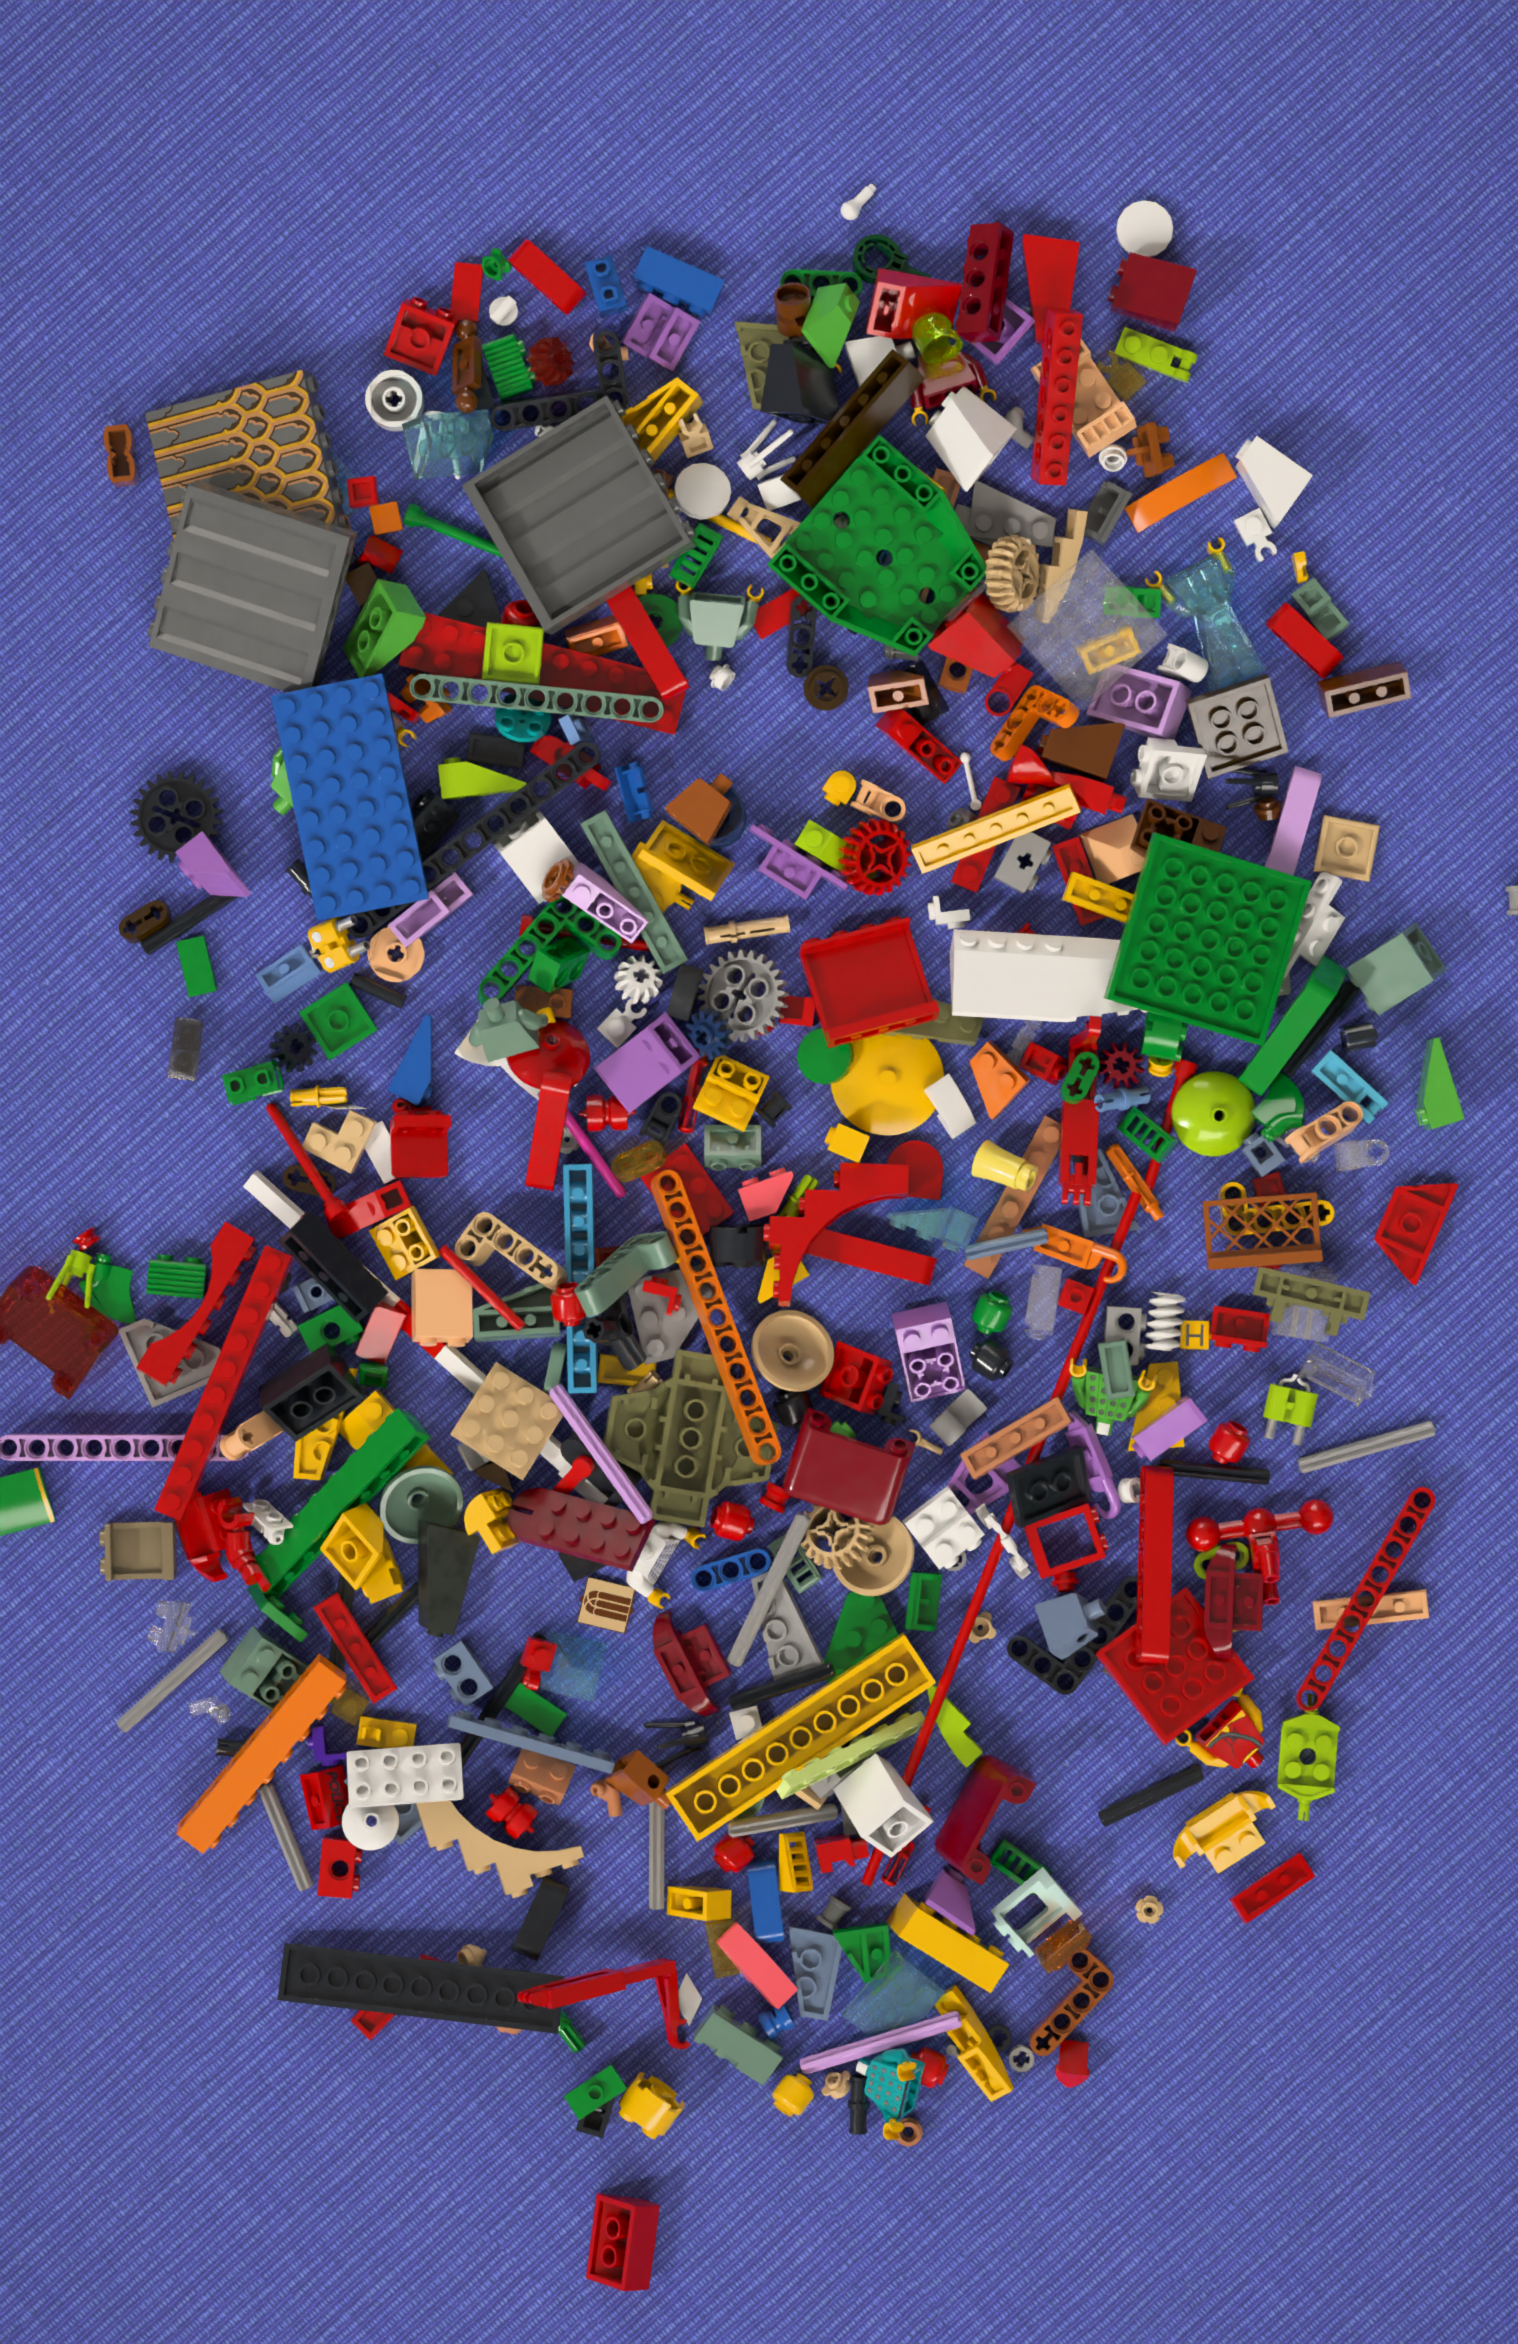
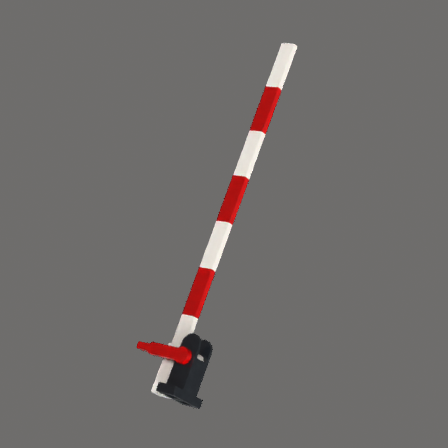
(571, 1457)

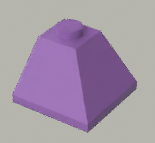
(951, 1899)

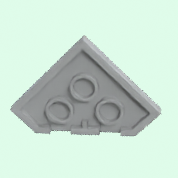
(659, 1332)
(195, 1371)

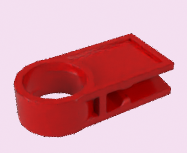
(1011, 685)

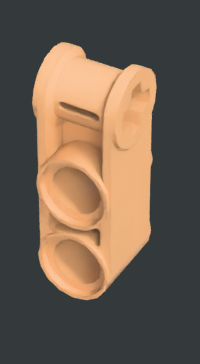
(1311, 1140)
(249, 1436)

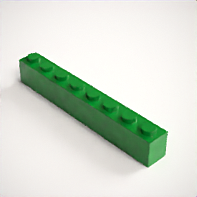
(351, 1486)

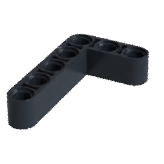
(570, 397)
(1068, 1665)

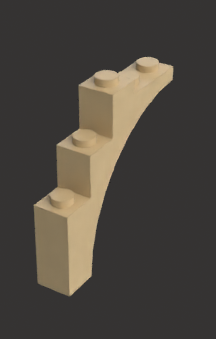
(514, 1865)

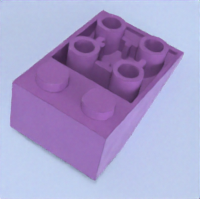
(647, 1062)
(928, 1351)

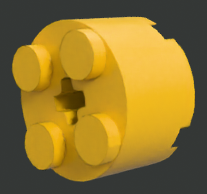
(650, 2105)

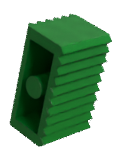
(508, 367)
(176, 1277)

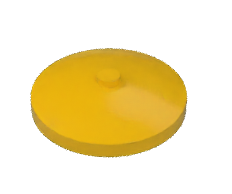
(888, 1084)

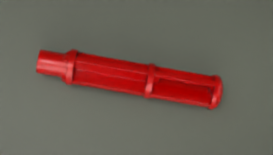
(691, 1094)
(904, 1853)

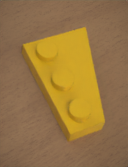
(1161, 1398)

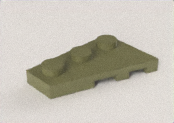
(755, 348)

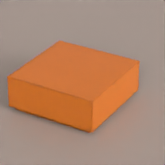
(386, 518)

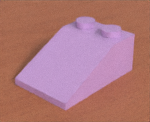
(1144, 704)

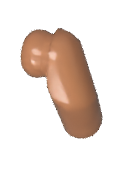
(609, 1794)

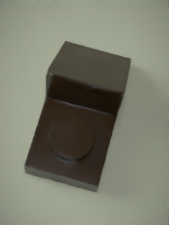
(495, 1474)

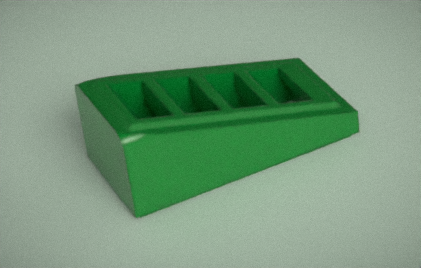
(708, 542)
(1165, 1147)
(1026, 1858)

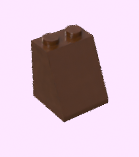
(1082, 748)

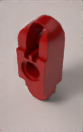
(552, 749)

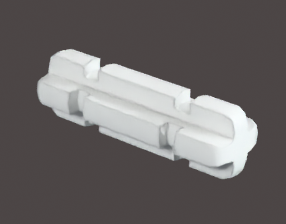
(279, 1317)

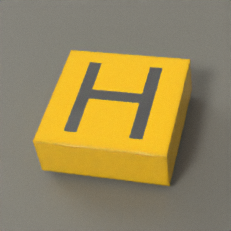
(1194, 1335)

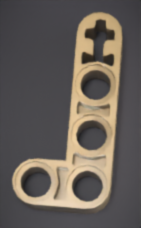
(517, 1253)

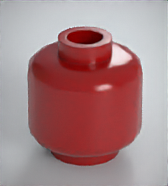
(519, 613)
(566, 1305)
(1229, 1442)
(731, 1521)
(733, 1852)
(935, 2066)

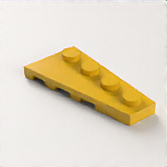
(316, 1448)

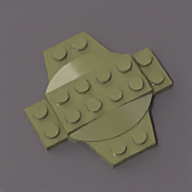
(684, 1440)

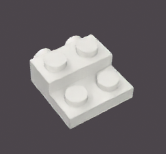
(1167, 770)
(944, 1528)

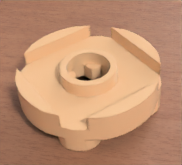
(381, 961)

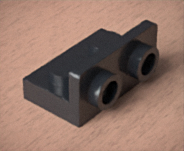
(431, 820)

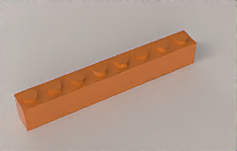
(261, 1754)

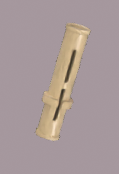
(747, 929)

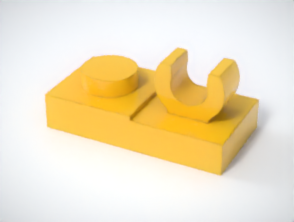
(385, 1733)

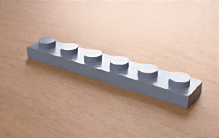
(519, 1737)

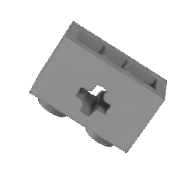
(1009, 870)

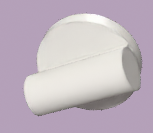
(503, 311)

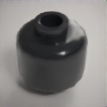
(991, 1360)
(791, 1407)

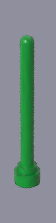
(417, 517)

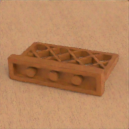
(1268, 1255)

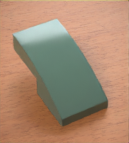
(1320, 610)

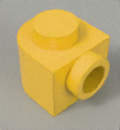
(839, 788)

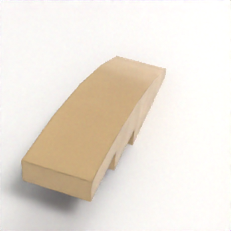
(1065, 550)

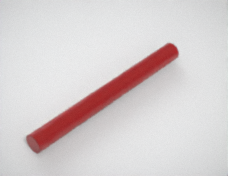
(488, 1294)

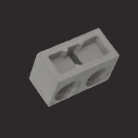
(1113, 1332)

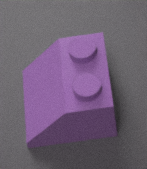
(209, 868)

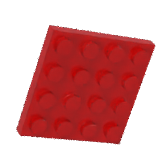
(1185, 1688)

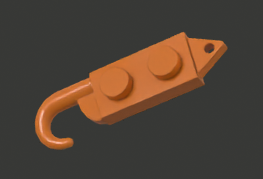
(1079, 1251)

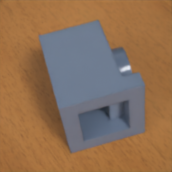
(1269, 1161)
(306, 1299)

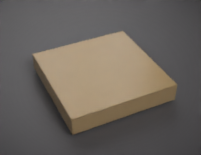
(1346, 848)

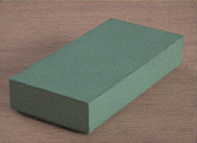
(1116, 1369)

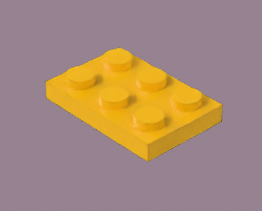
(686, 860)

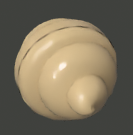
(471, 1955)

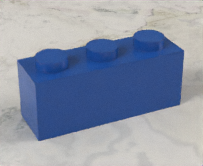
(678, 282)

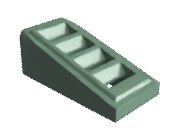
(808, 1582)

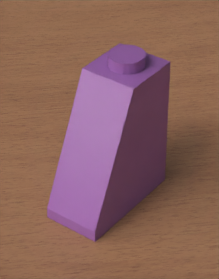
(1168, 1428)

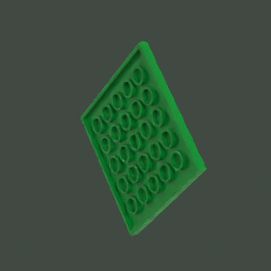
(1207, 939)

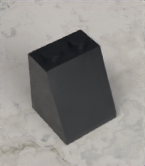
(799, 385)

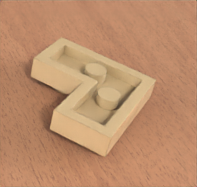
(341, 1148)

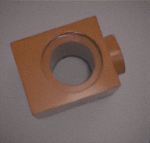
(951, 683)

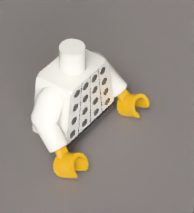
(655, 1556)

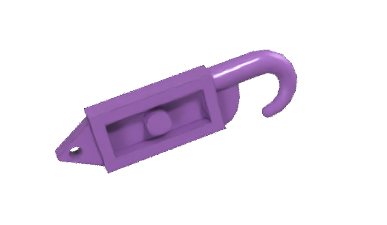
(1097, 1467)

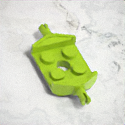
(1310, 1780)

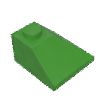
(830, 320)

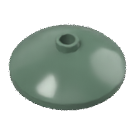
(438, 1501)

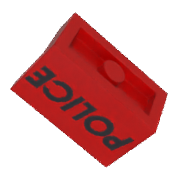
(325, 1796)

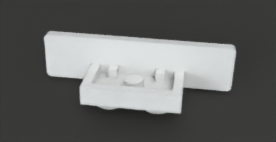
(1318, 922)

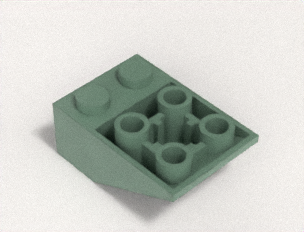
(262, 1668)

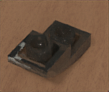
(185, 1049)

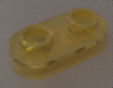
(638, 1161)

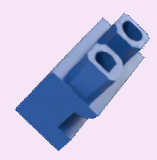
(606, 286)

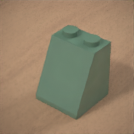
(1396, 969)

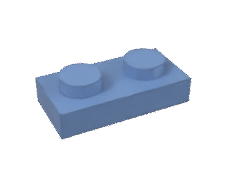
(576, 729)

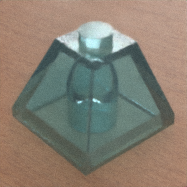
(574, 1667)

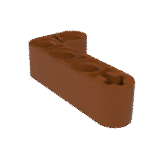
(1067, 2006)

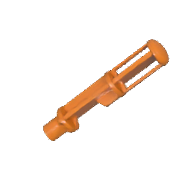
(1134, 1180)

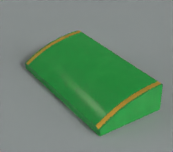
(24, 1501)

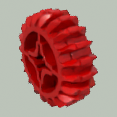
(889, 860)

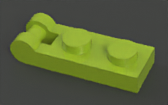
(1155, 354)

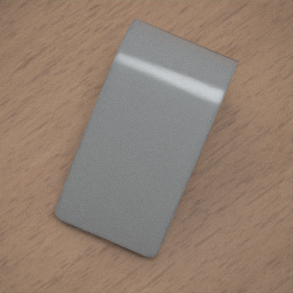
(957, 1417)

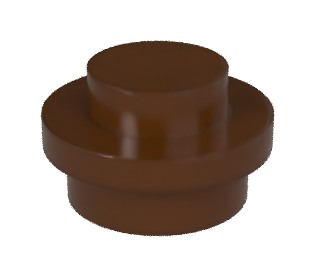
(1268, 809)

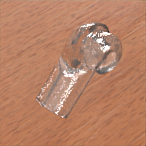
(213, 1707)

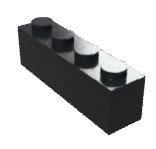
(333, 1266)

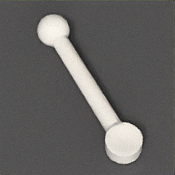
(975, 804)

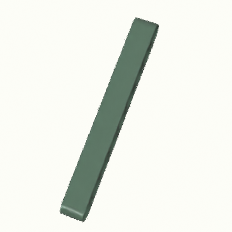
(522, 702)

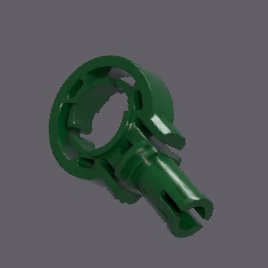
(896, 260)

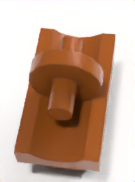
(1147, 449)

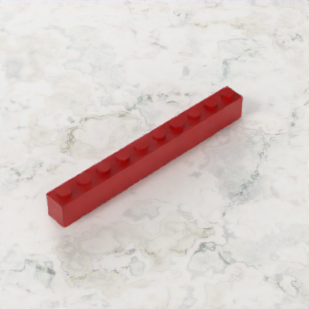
(224, 1383)

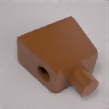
(702, 807)
(640, 1779)

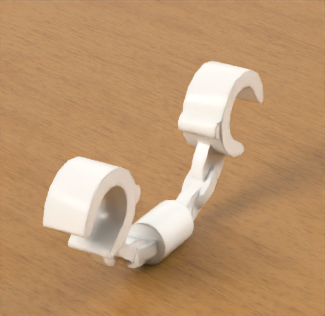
(1016, 1561)

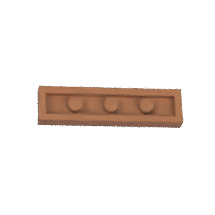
(1016, 1438)

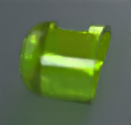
(932, 335)

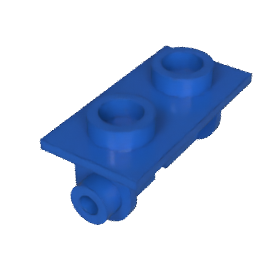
(635, 801)

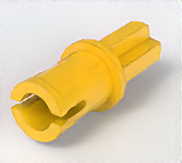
(318, 1096)

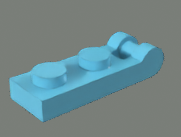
(1348, 1084)

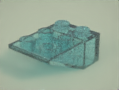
(942, 1223)

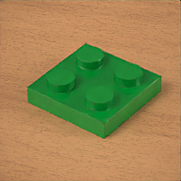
(338, 1021)

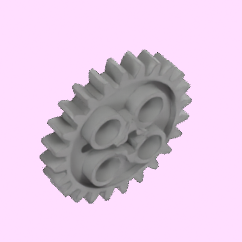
(764, 1008)

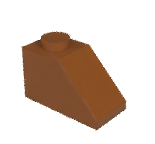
(896, 690)

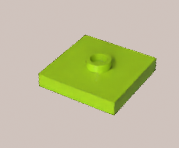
(513, 653)

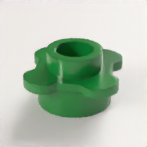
(496, 264)

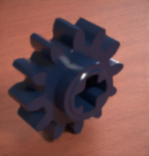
(709, 1033)

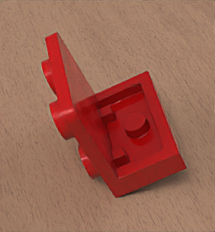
(419, 1144)

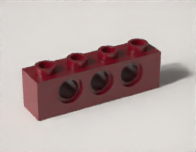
(985, 282)

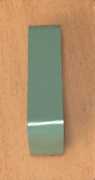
(623, 1269)

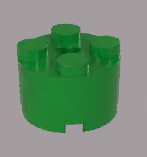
(1163, 1037)

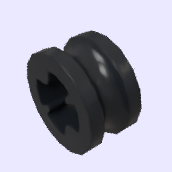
(1006, 2041)

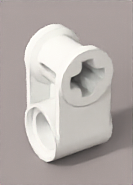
(1183, 664)

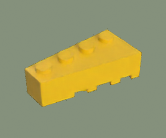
(947, 1943)

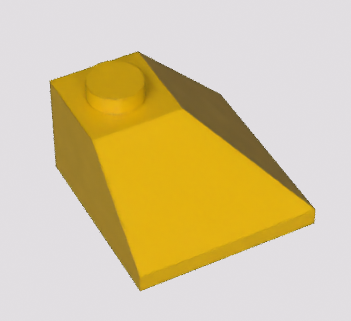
(355, 1544)

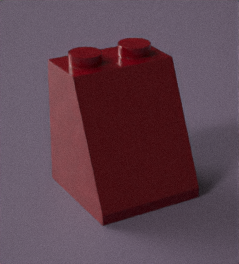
(1152, 290)

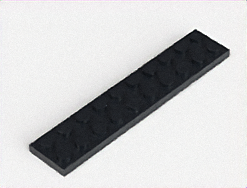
(414, 1987)

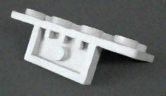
(405, 1775)

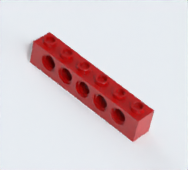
(1056, 396)

